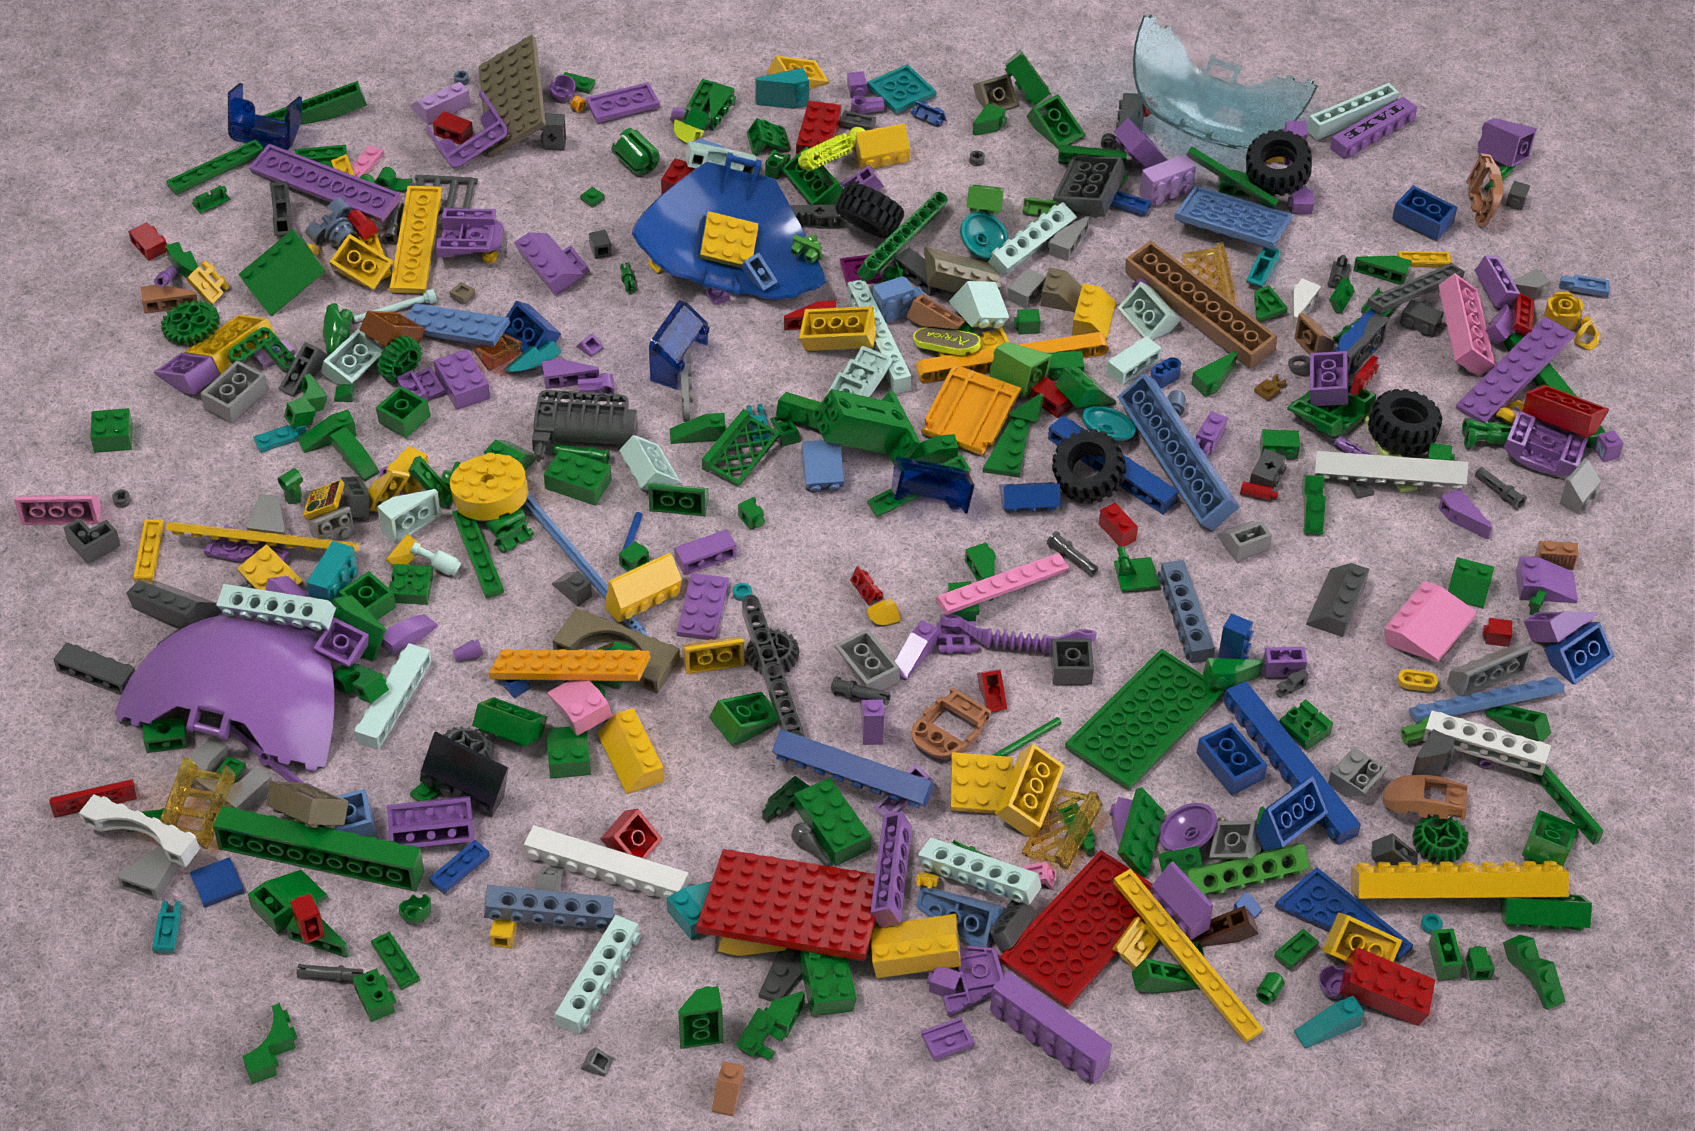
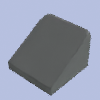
(597, 1062)

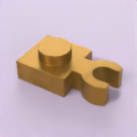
(1269, 389)

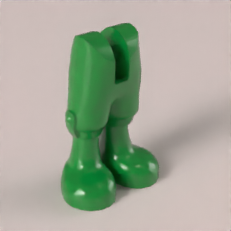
(1489, 431)

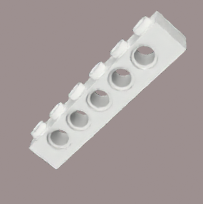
(1491, 743)

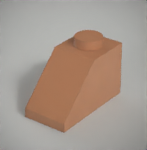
(728, 1088)

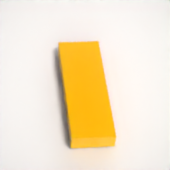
(1426, 258)

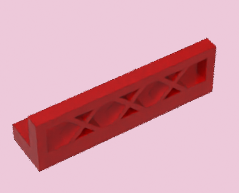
(75, 801)

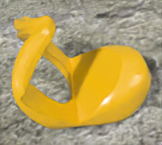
(1589, 328)
(1508, 415)

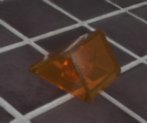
(503, 351)

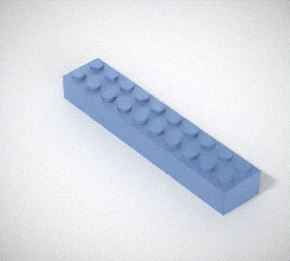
(1178, 452)

